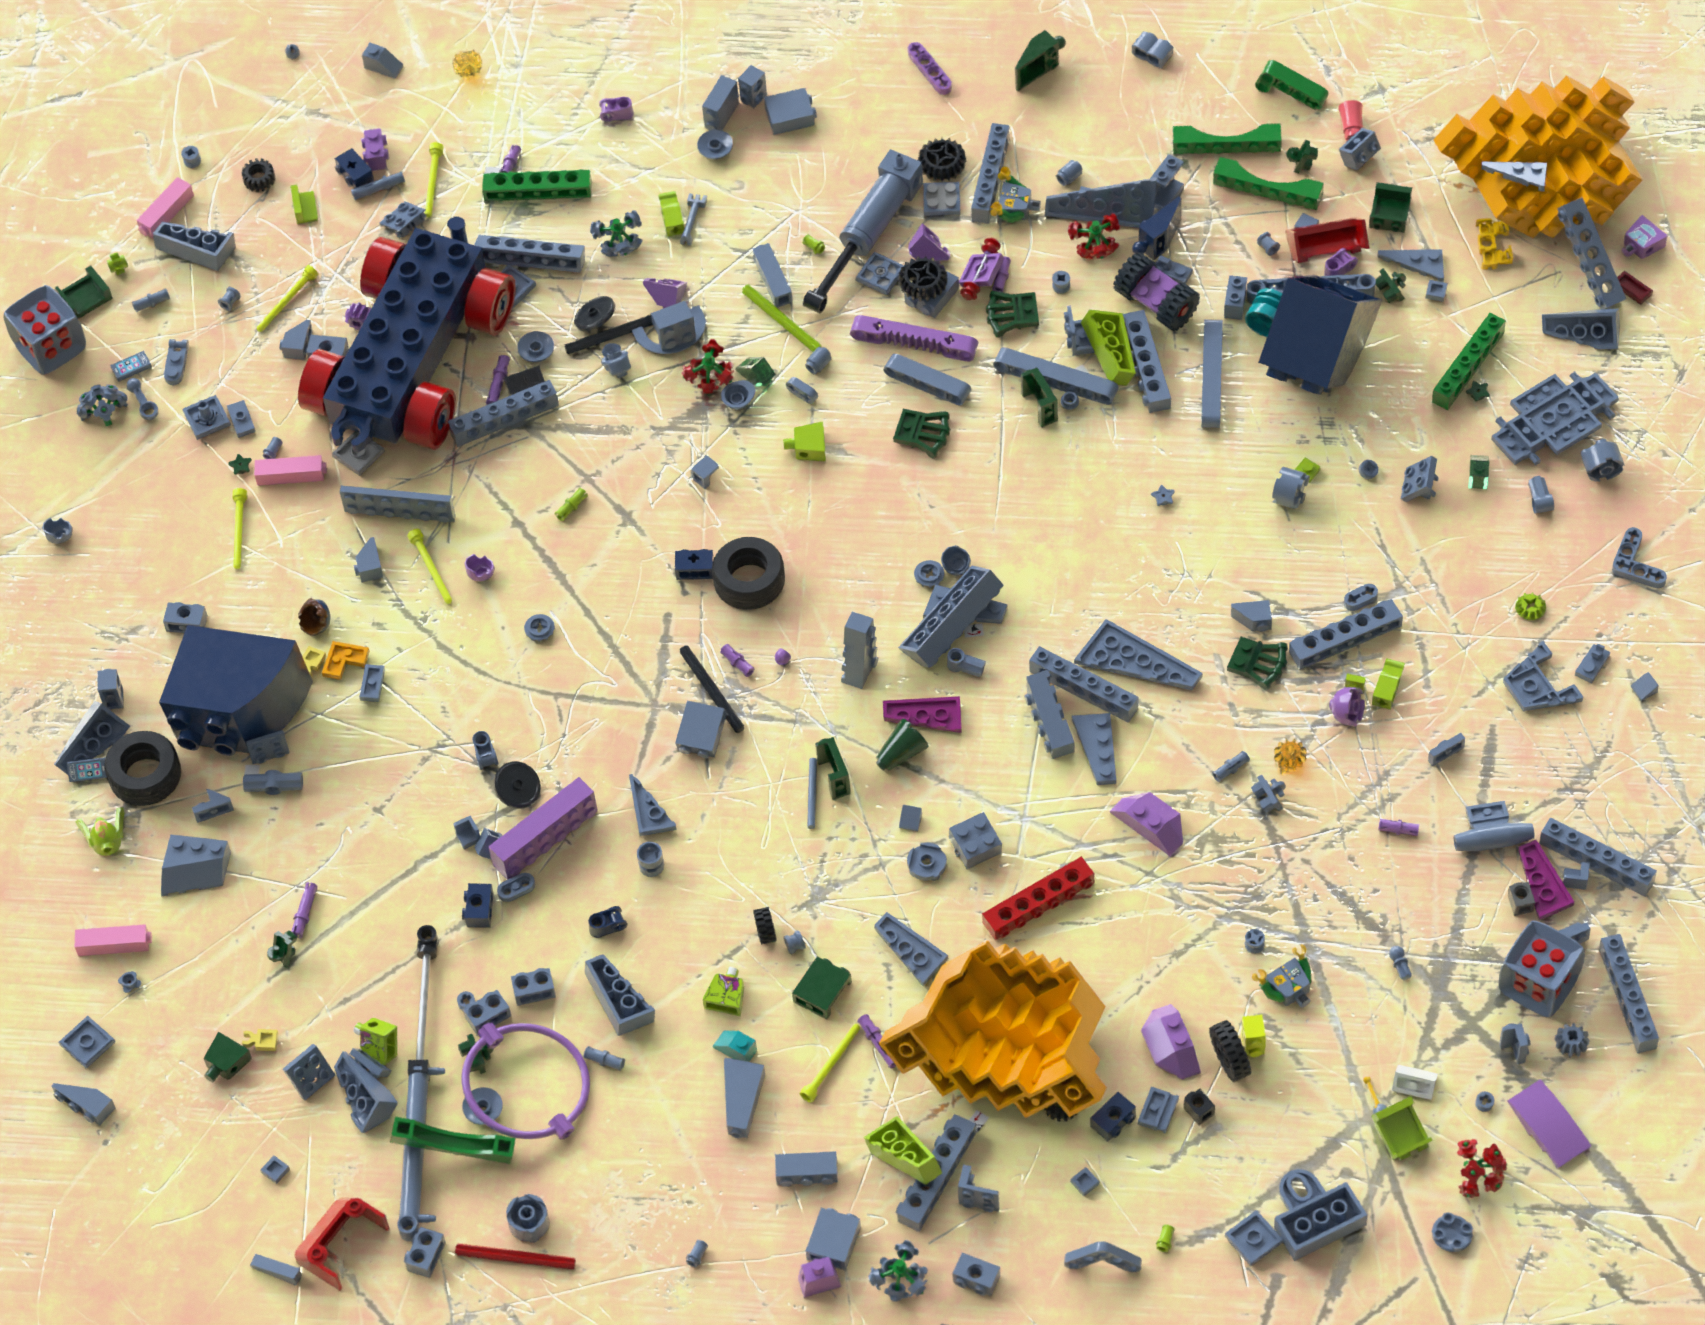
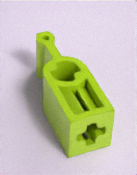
(671, 213)
(1388, 683)

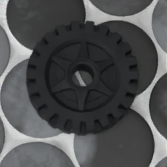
(1230, 1050)

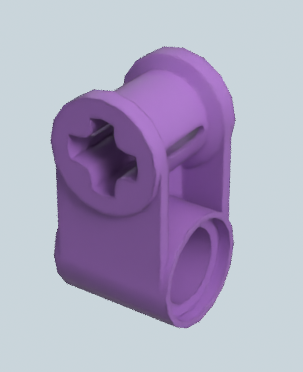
(617, 108)
(1340, 263)

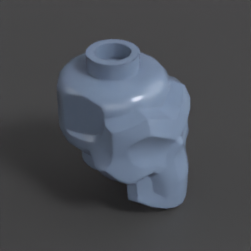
(615, 360)

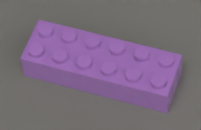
(543, 828)

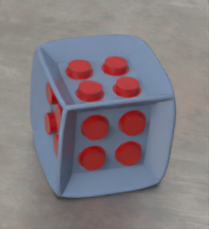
(44, 329)
(1541, 968)

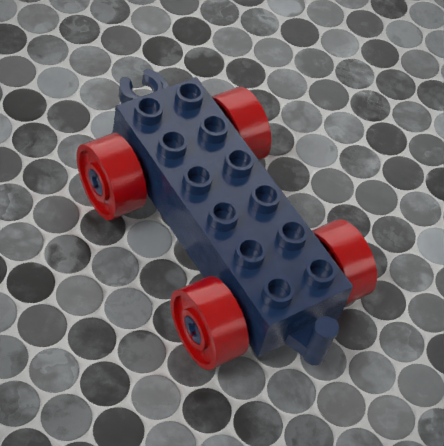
(418, 306)

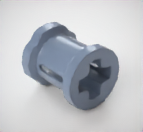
(1268, 243)
(229, 298)

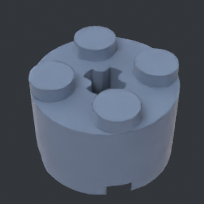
(1602, 460)
(1290, 487)
(527, 1218)

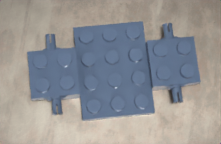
(1554, 416)

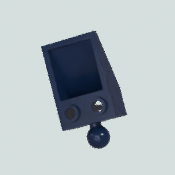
(1158, 230)

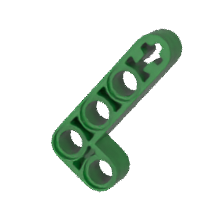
(1292, 84)

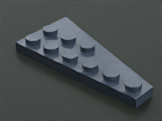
(1128, 201)
(1127, 654)

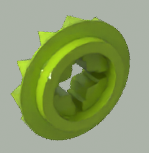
(1530, 613)

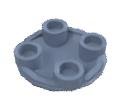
(1452, 1232)

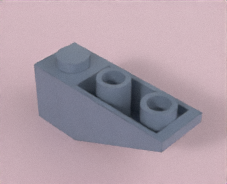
(89, 1101)

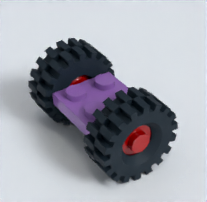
(1158, 292)

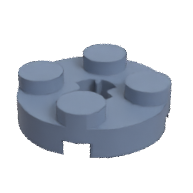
(926, 872)

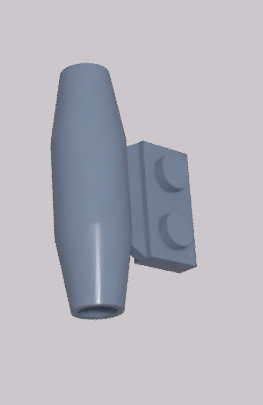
(1491, 829)

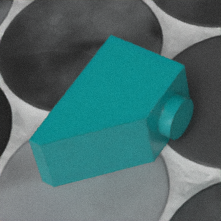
(736, 1045)

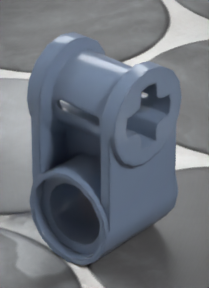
(484, 752)

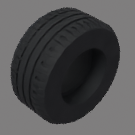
(748, 594)
(146, 789)

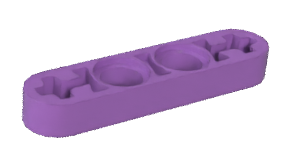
(931, 67)

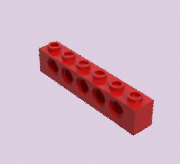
(1077, 870)

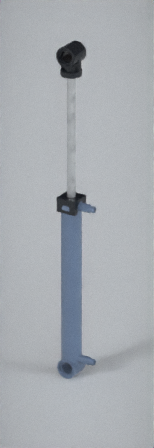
(419, 1075)

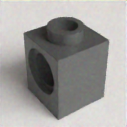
(1518, 905)

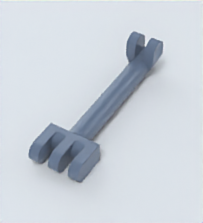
(695, 204)

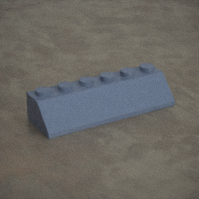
(951, 616)

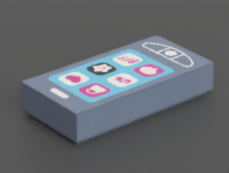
(131, 366)
(86, 769)

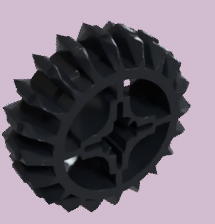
(942, 159)
(925, 283)

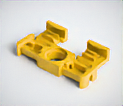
(1487, 233)

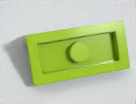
(304, 205)

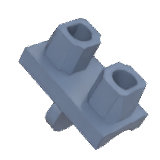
(1263, 787)

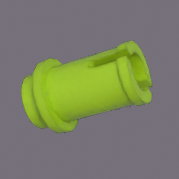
(817, 246)
(1165, 1238)

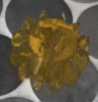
(467, 63)
(1290, 754)

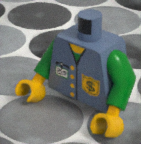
(1014, 199)
(1289, 981)

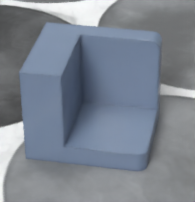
(702, 470)
(466, 832)
(485, 840)
(1576, 878)

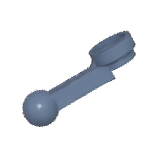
(134, 386)

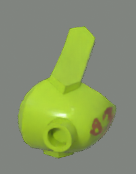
(104, 837)

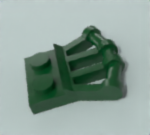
(1024, 308)
(911, 426)
(1248, 653)

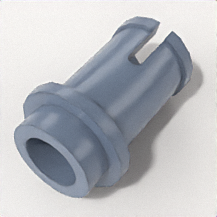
(272, 448)
(696, 1253)

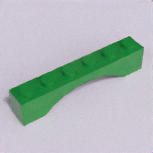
(1193, 141)
(1302, 193)
(423, 1136)

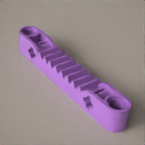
(960, 347)

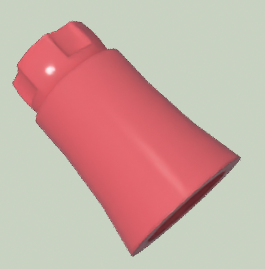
(1351, 117)

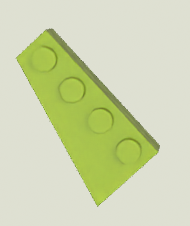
(1110, 343)
(903, 1150)

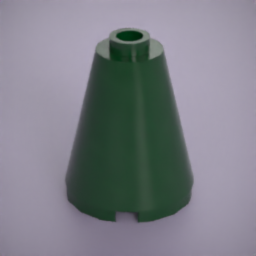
(900, 746)

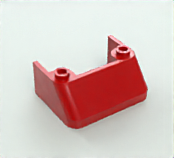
(1327, 238)
(312, 1251)

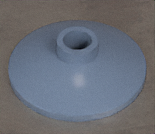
(714, 138)
(534, 341)
(486, 1098)

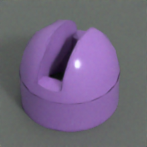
(782, 656)

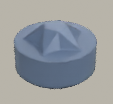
(1368, 469)

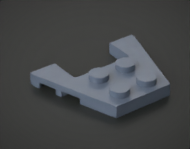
(1532, 688)

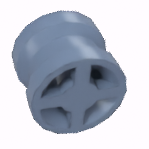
(194, 159)
(1058, 285)
(1256, 936)
(794, 942)

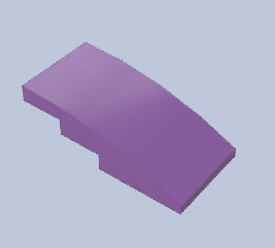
(1549, 1123)

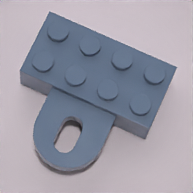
(1318, 1216)

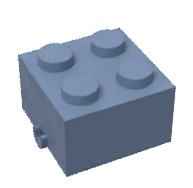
(975, 840)

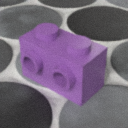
(375, 152)

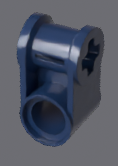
(608, 922)

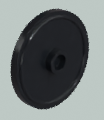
(594, 313)
(517, 785)

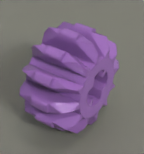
(356, 315)

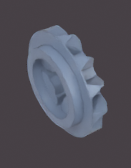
(925, 568)
(532, 624)

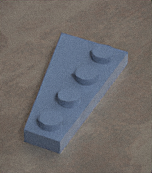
(991, 614)
(1097, 742)
(913, 950)

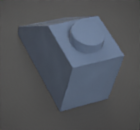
(381, 61)
(296, 341)
(368, 562)
(1253, 615)

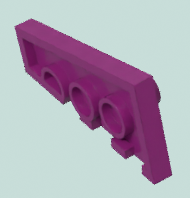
(932, 713)
(1545, 884)

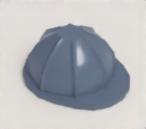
(738, 394)

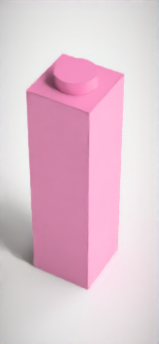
(165, 206)
(290, 470)
(112, 940)

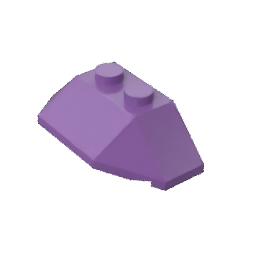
(1151, 820)
(1170, 1042)

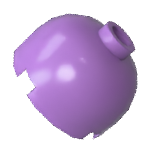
(1347, 706)

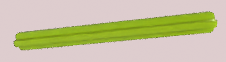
(780, 317)

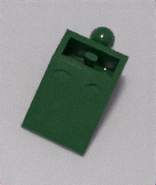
(1038, 58)

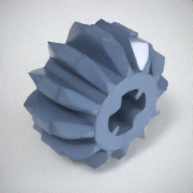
(1579, 1042)

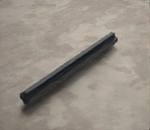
(608, 334)
(711, 688)

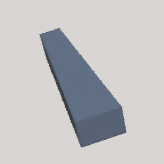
(276, 1269)

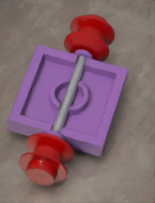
(981, 269)

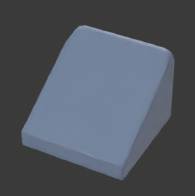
(1645, 686)
(910, 817)

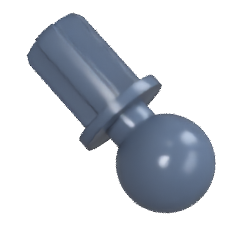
(1397, 954)

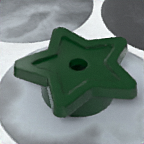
(1478, 395)
(240, 469)

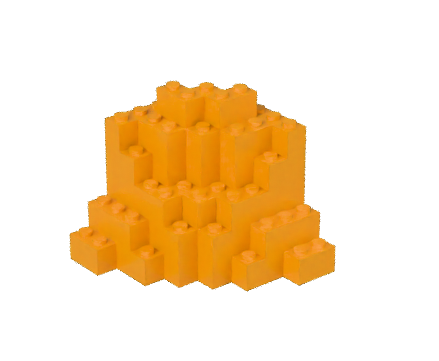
(1561, 126)
(1005, 1031)

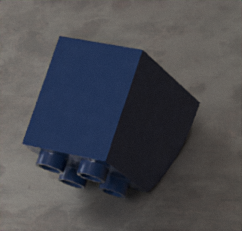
(1318, 332)
(232, 688)

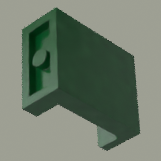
(1390, 207)
(86, 293)
(1034, 383)
(839, 780)
(821, 987)

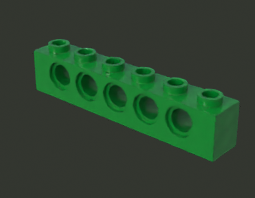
(537, 185)
(1468, 361)

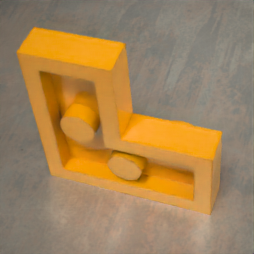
(343, 654)

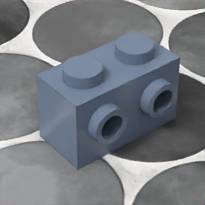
(1359, 148)

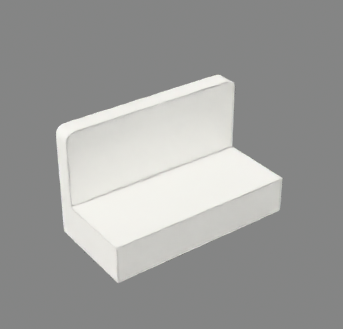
(1414, 1082)

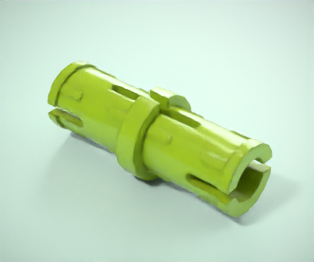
(571, 504)

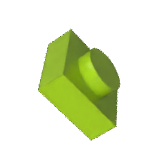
(1308, 467)
(1355, 681)

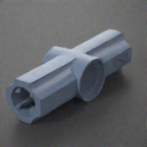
(272, 782)

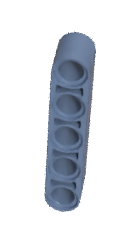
(927, 379)

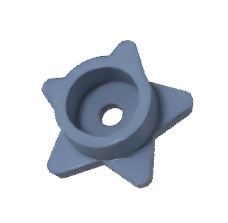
(1163, 500)

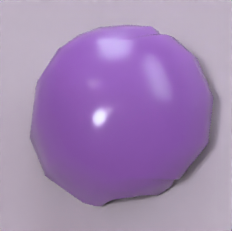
(479, 568)

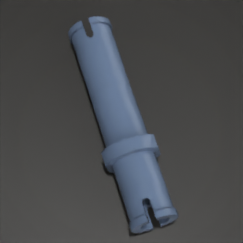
(384, 183)

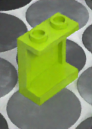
(1401, 1129)

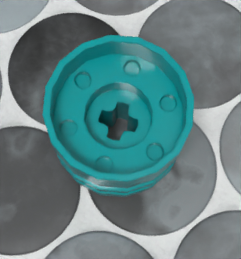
(1262, 311)

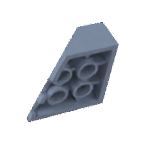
(194, 864)

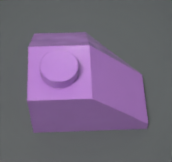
(927, 243)
(666, 291)

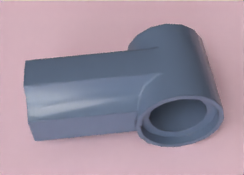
(1541, 499)
(965, 664)

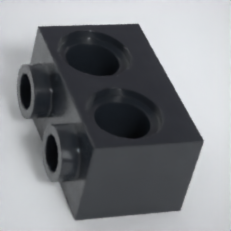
(523, 380)

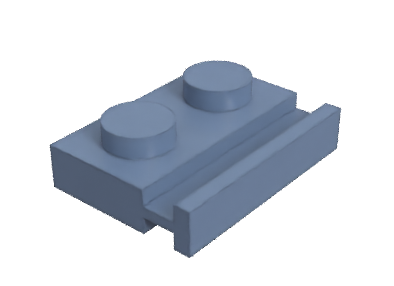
(1158, 1109)

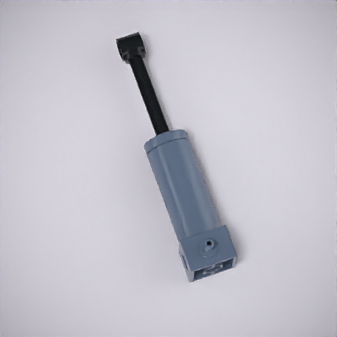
(897, 181)

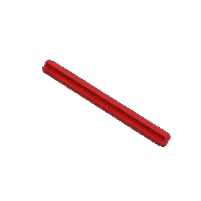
(515, 1256)

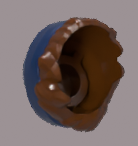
(314, 617)

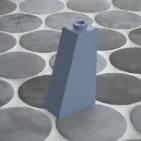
(742, 1093)

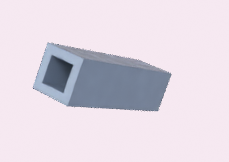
(772, 275)

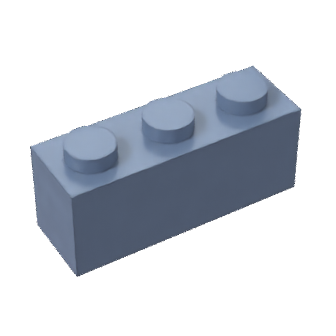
(806, 1168)

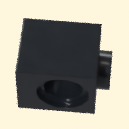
(1199, 1114)

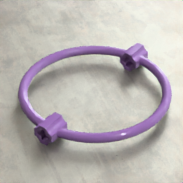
(559, 1123)

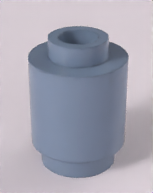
(1069, 173)
(818, 360)

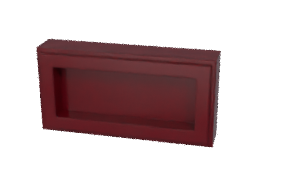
(1634, 288)

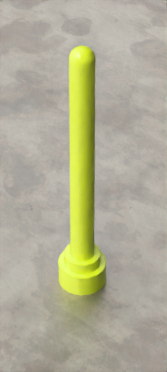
(436, 150)
(309, 274)
(239, 496)
(416, 538)
(810, 1091)

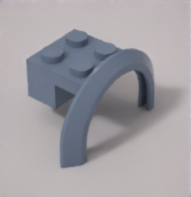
(674, 329)

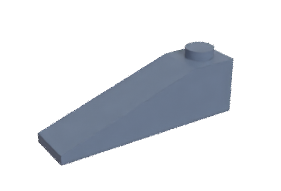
(1589, 327)
(92, 736)
(368, 1097)

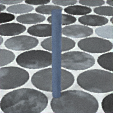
(812, 793)

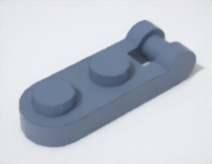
(175, 361)

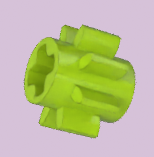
(117, 263)

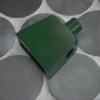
(225, 1058)

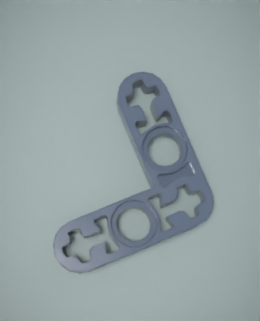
(1628, 561)
(1102, 1251)

